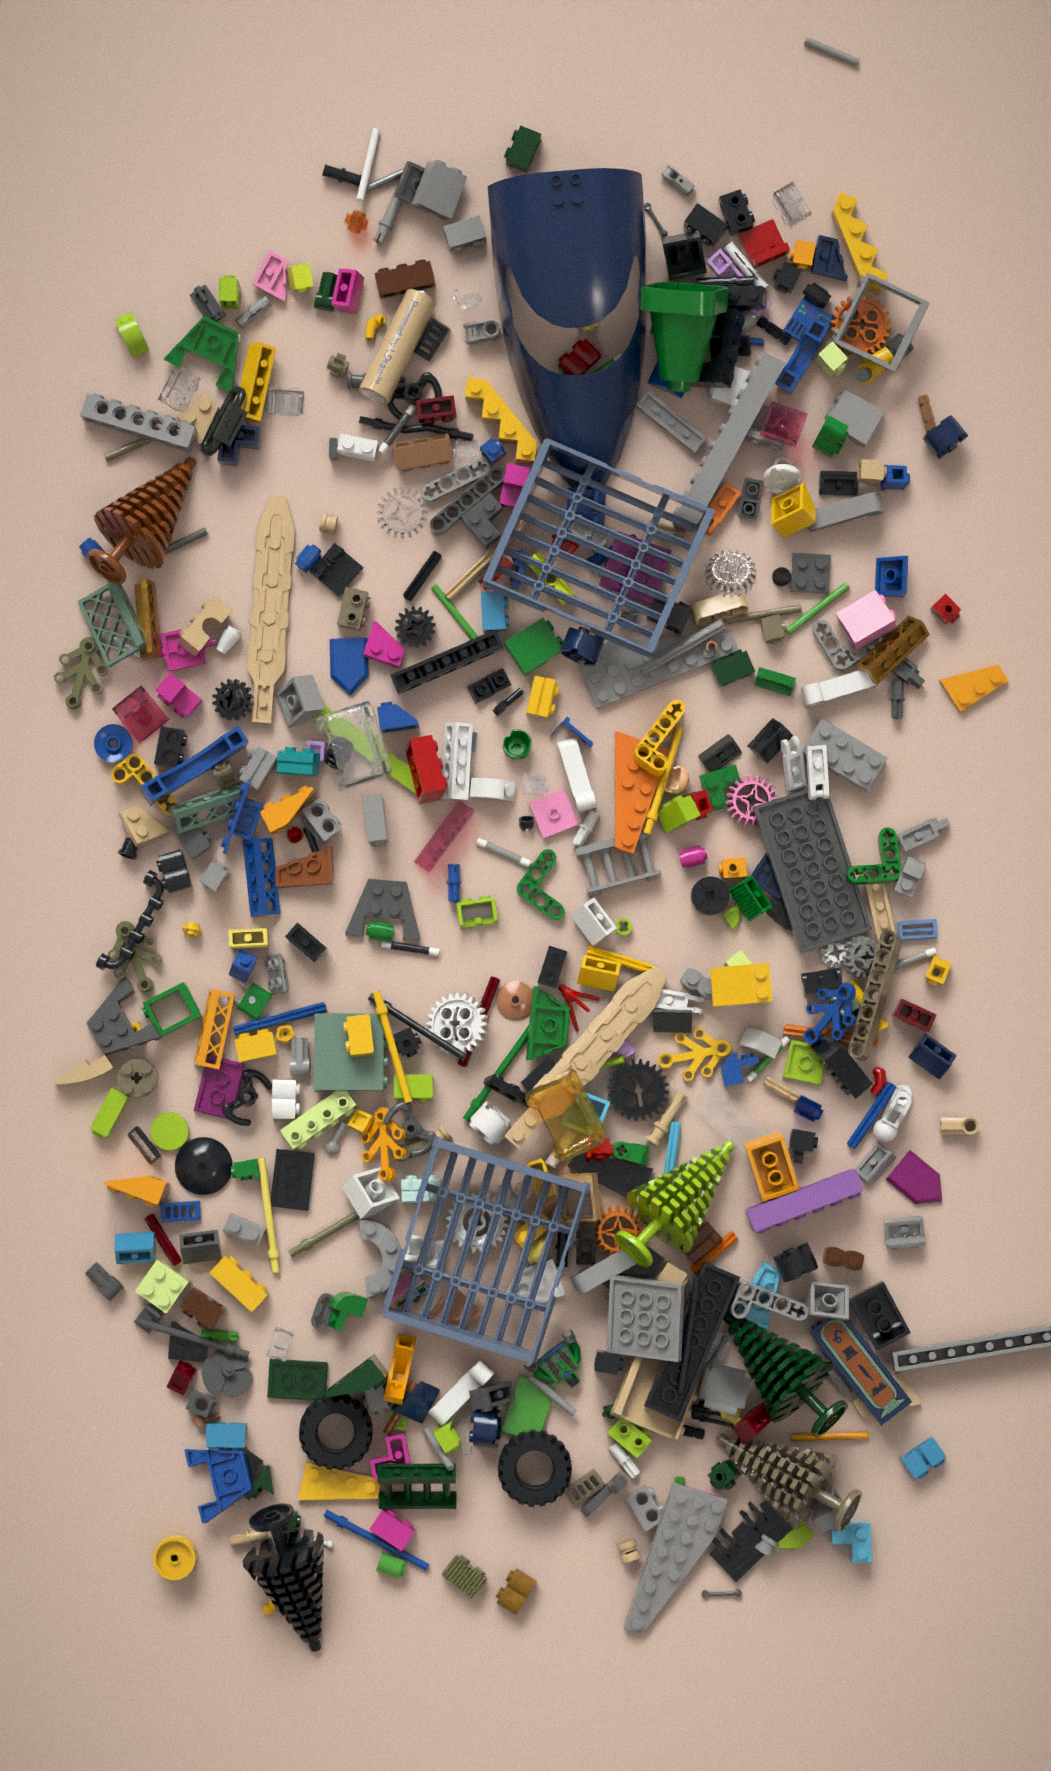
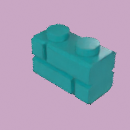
(298, 762)

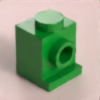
(245, 1169)

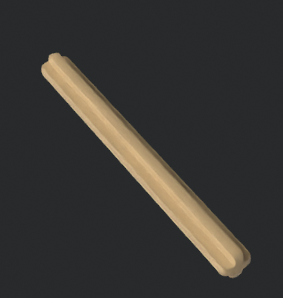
(478, 567)

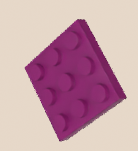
(640, 577)

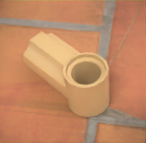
(956, 1126)

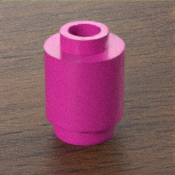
(693, 856)

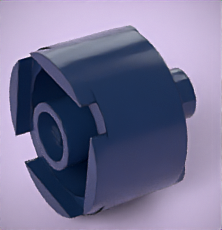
(945, 437)
(582, 646)
(485, 1428)

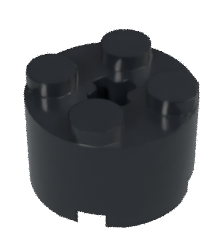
(707, 885)
(795, 1262)

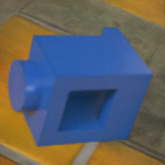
(493, 450)
(896, 478)

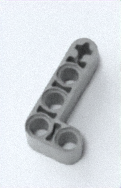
(847, 510)
(601, 1271)
(770, 1302)

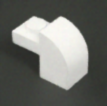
(492, 789)

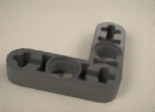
(614, 1485)

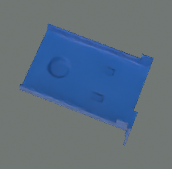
(574, 730)

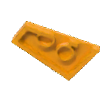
(972, 686)

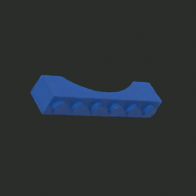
(177, 777)

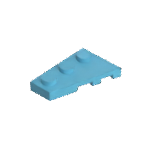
(768, 1278)

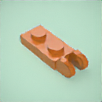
(722, 504)

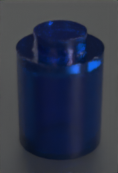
(808, 1108)

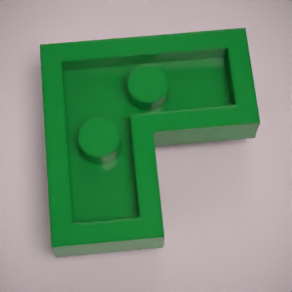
(716, 781)

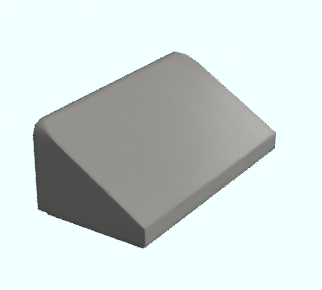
(875, 1164)

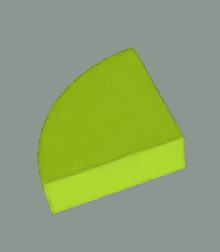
(732, 916)

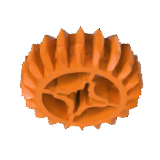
(617, 1214)

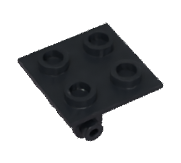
(336, 569)

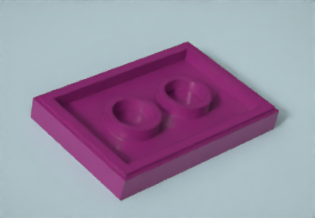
(218, 1086)

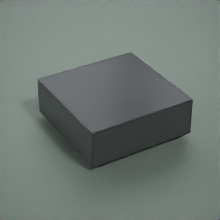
(333, 444)

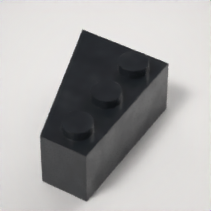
(842, 1066)

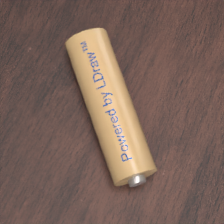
(397, 346)

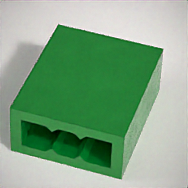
(534, 646)

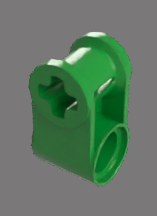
(634, 1152)

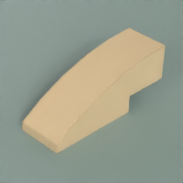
(84, 1071)

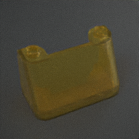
(567, 1115)

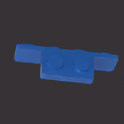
(245, 819)

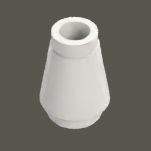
(228, 639)

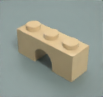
(213, 613)

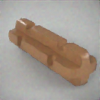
(926, 412)

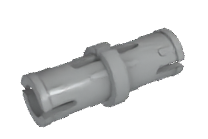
(253, 312)

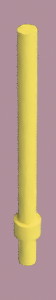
(273, 1251)

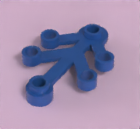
(833, 1012)

